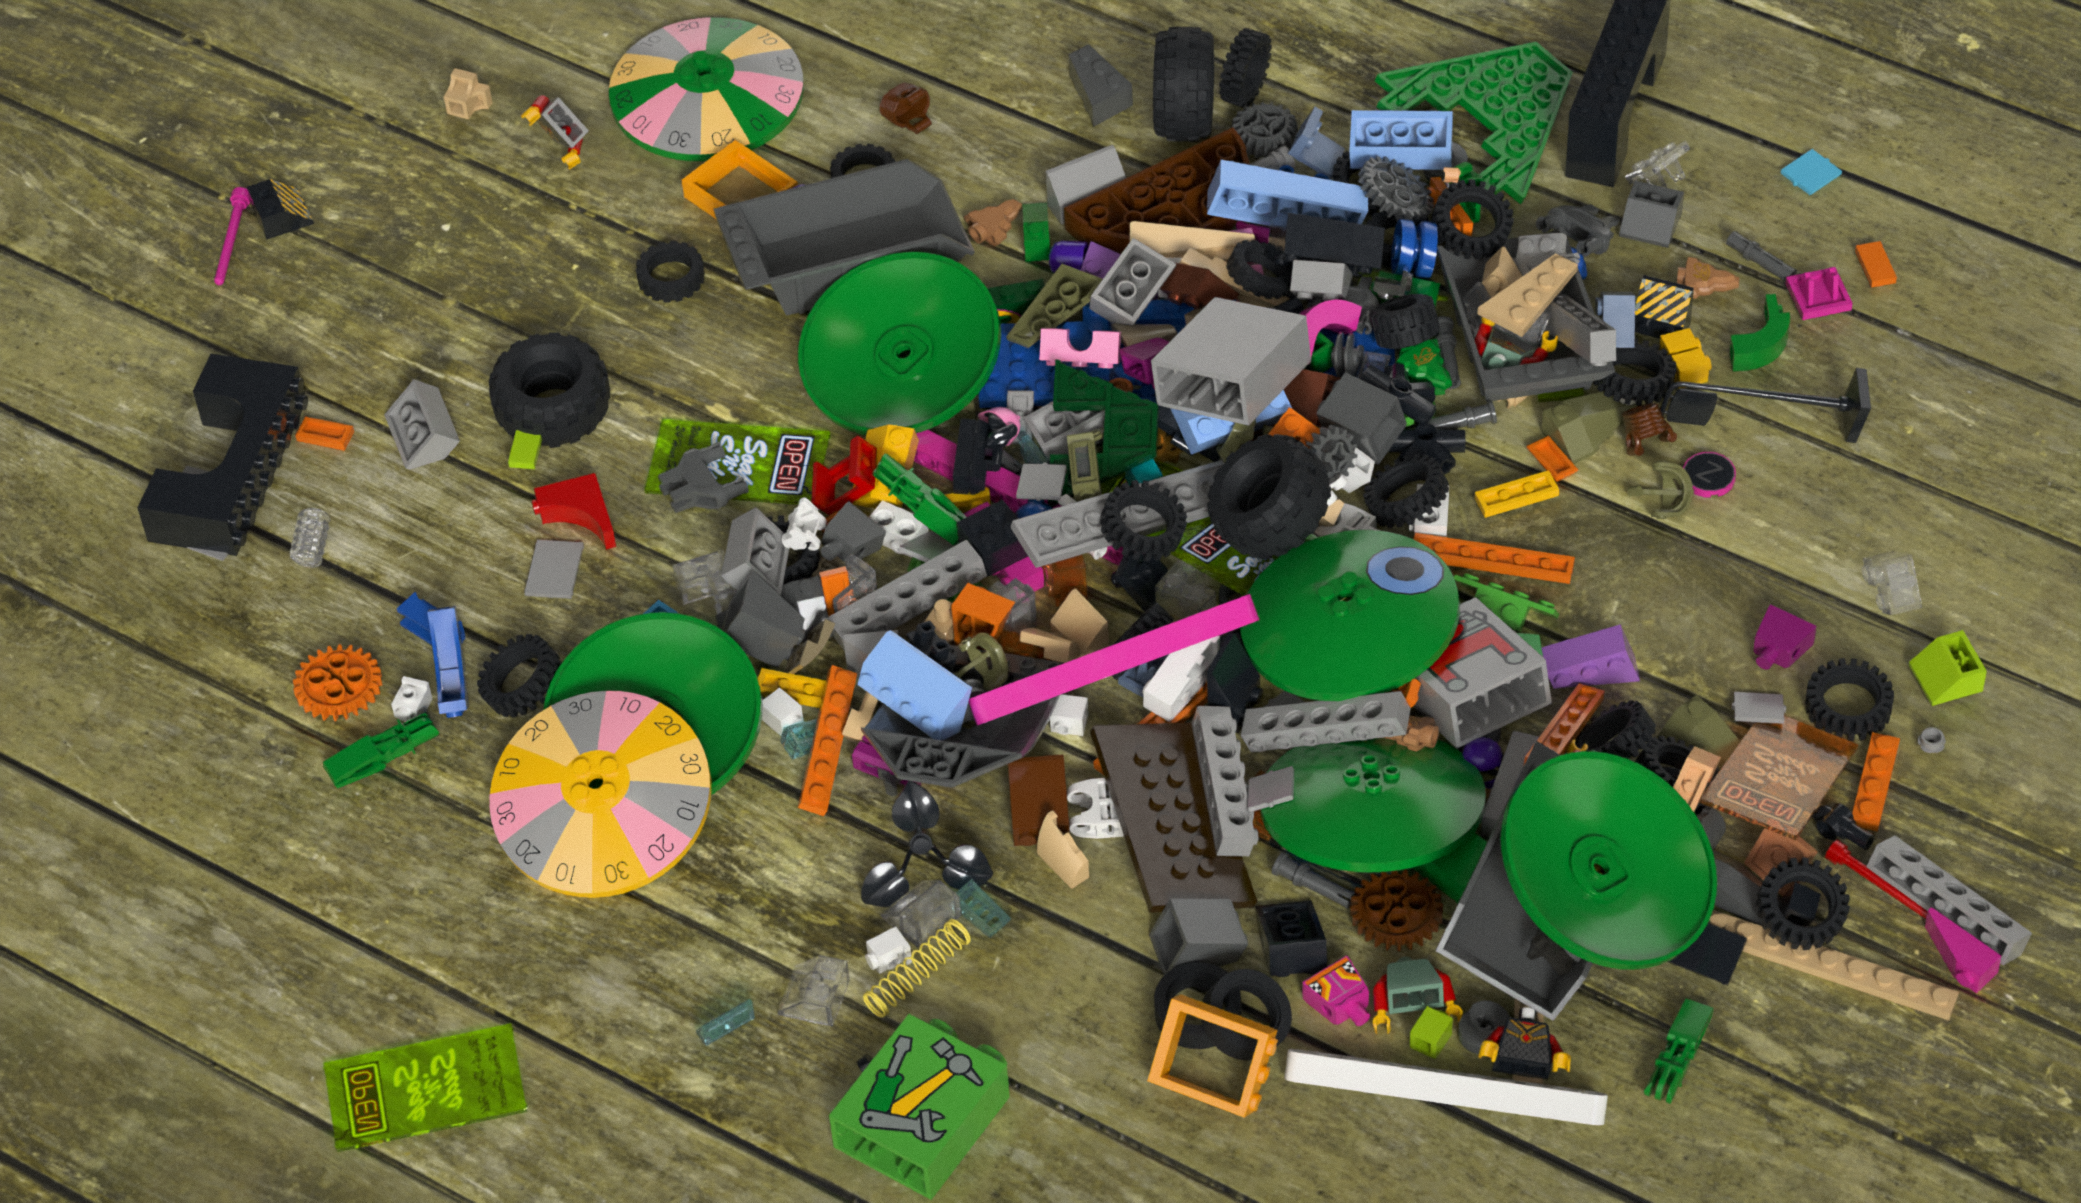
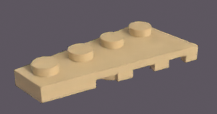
(1528, 297)

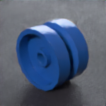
(1414, 247)

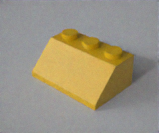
(902, 446)

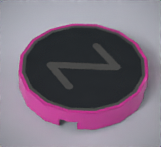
(1710, 474)

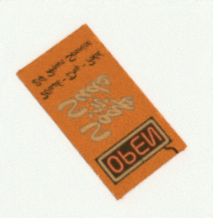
(1779, 775)

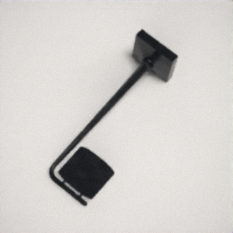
(1698, 406)

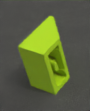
(1949, 669)

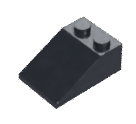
(1233, 680)
(1291, 938)

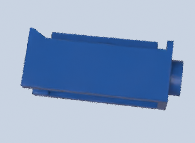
(417, 618)

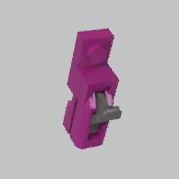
(869, 761)

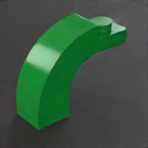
(1764, 346)

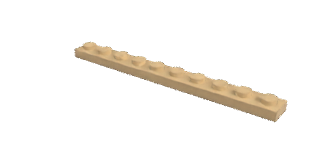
(1843, 969)

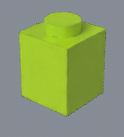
(1431, 1032)

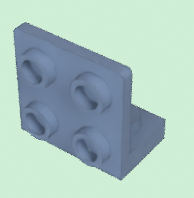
(1315, 148)

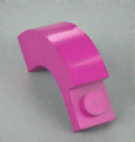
(1331, 315)

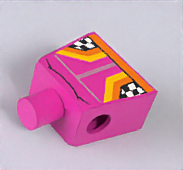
(1338, 993)

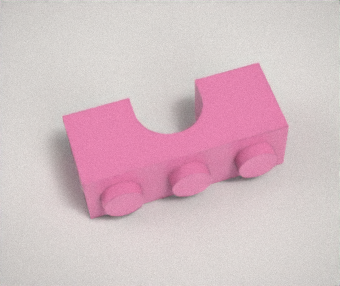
(1103, 350)

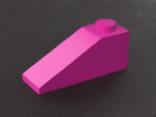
(1964, 955)

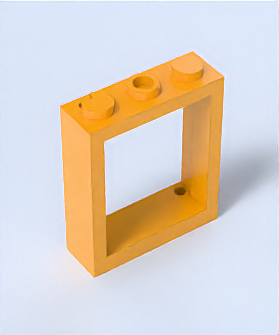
(722, 164)
(1169, 1039)

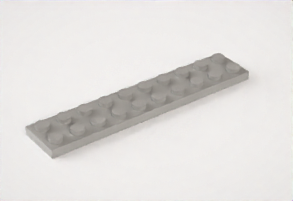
(1077, 526)

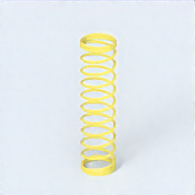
(878, 1001)

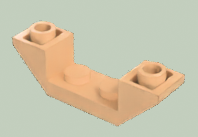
(1695, 775)

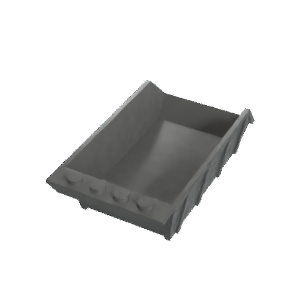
(824, 229)
(1562, 367)
(1494, 932)

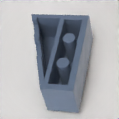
(1619, 312)

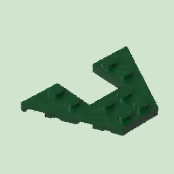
(1128, 422)

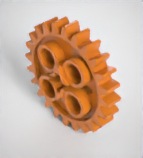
(345, 687)

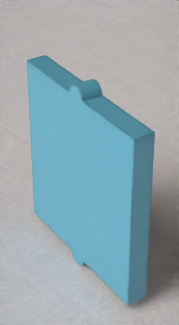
(1811, 172)

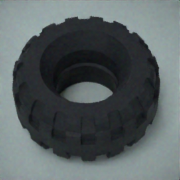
(1183, 84)
(545, 365)
(1269, 496)

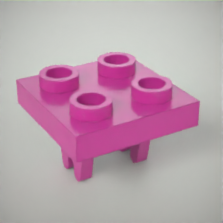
(1818, 293)

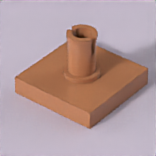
(1774, 848)

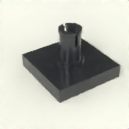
(1139, 578)

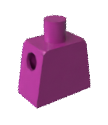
(1137, 358)
(1782, 638)

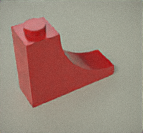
(575, 502)

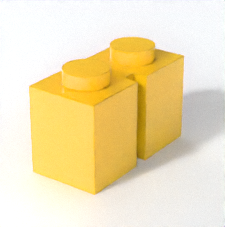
(1688, 355)

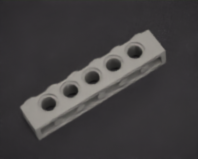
(911, 593)
(1325, 722)
(1224, 781)
(1936, 888)

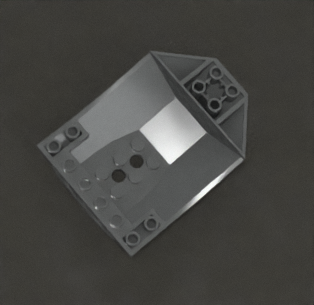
(971, 751)

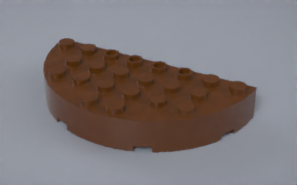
(1162, 194)

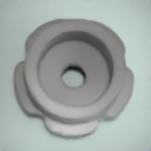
(1932, 735)

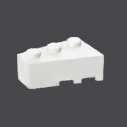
(1179, 678)

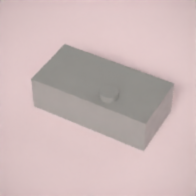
(1506, 778)

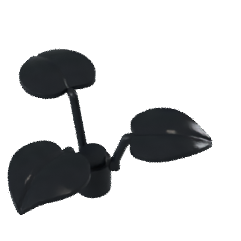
(916, 813)

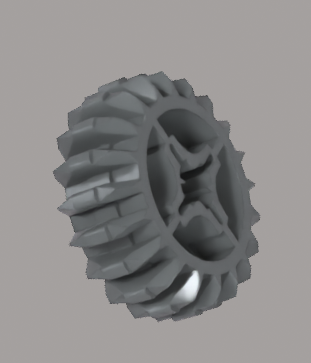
(1265, 128)

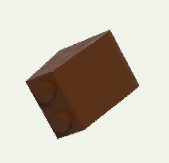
(1035, 790)

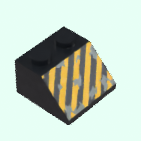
(278, 208)
(1662, 307)

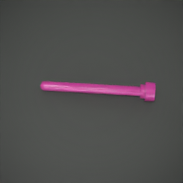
(239, 201)

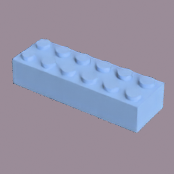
(1263, 193)

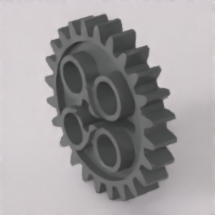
(1395, 189)

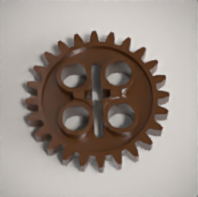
(1396, 909)

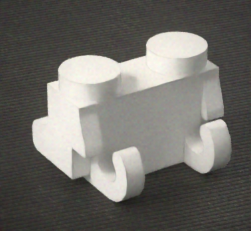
(803, 526)

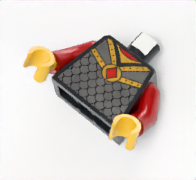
(1524, 1047)

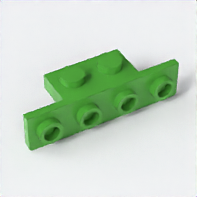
(1508, 607)

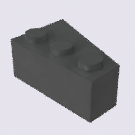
(1099, 85)

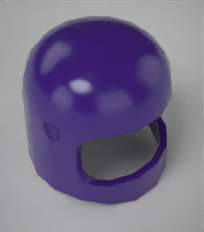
(1067, 253)
(1483, 754)

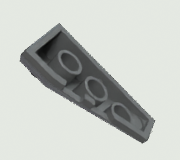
(805, 597)
(1737, 888)

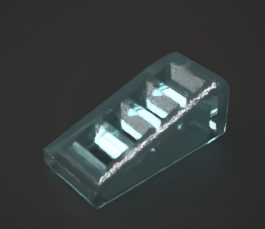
(1030, 451)
(794, 740)
(981, 897)

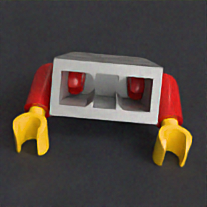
(559, 125)

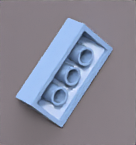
(1410, 137)
(1205, 432)
(915, 687)

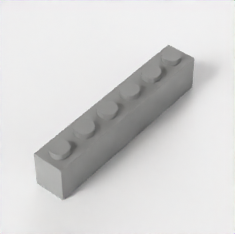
(1581, 331)

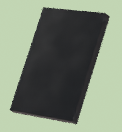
(1713, 954)

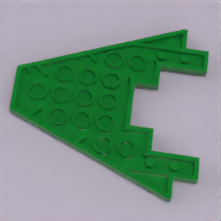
(1505, 89)

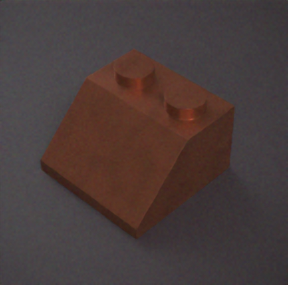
(1195, 286)

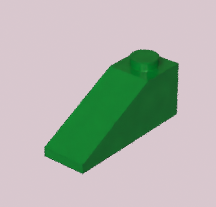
(1036, 232)

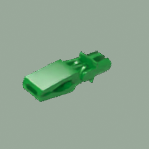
(928, 504)
(373, 753)
(1682, 1045)

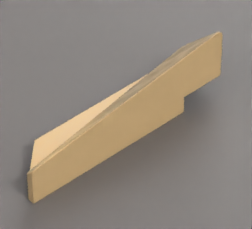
(1175, 241)
(1219, 268)

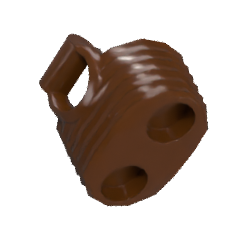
(905, 104)
(1644, 423)

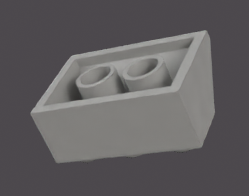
(1082, 178)
(1131, 284)
(421, 425)
(1052, 427)
(757, 548)

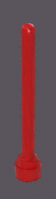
(1839, 854)

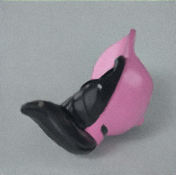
(1003, 424)

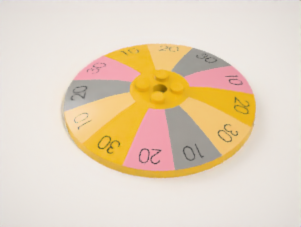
(606, 836)

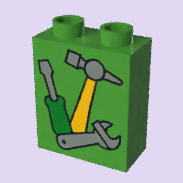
(920, 1104)

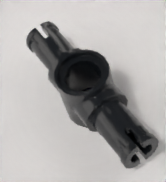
(1839, 822)

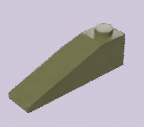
(1057, 301)
(1583, 423)
(1702, 727)

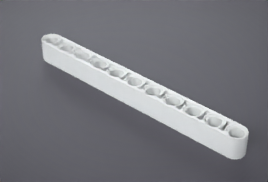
(1446, 1087)

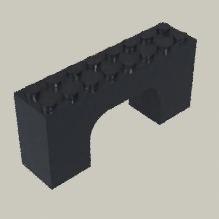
(1623, 59)
(220, 506)

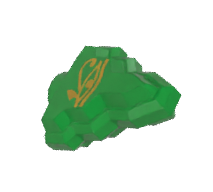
(1425, 364)

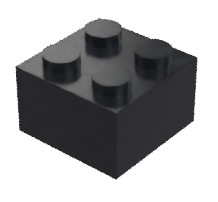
(992, 537)

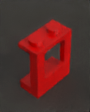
(859, 467)

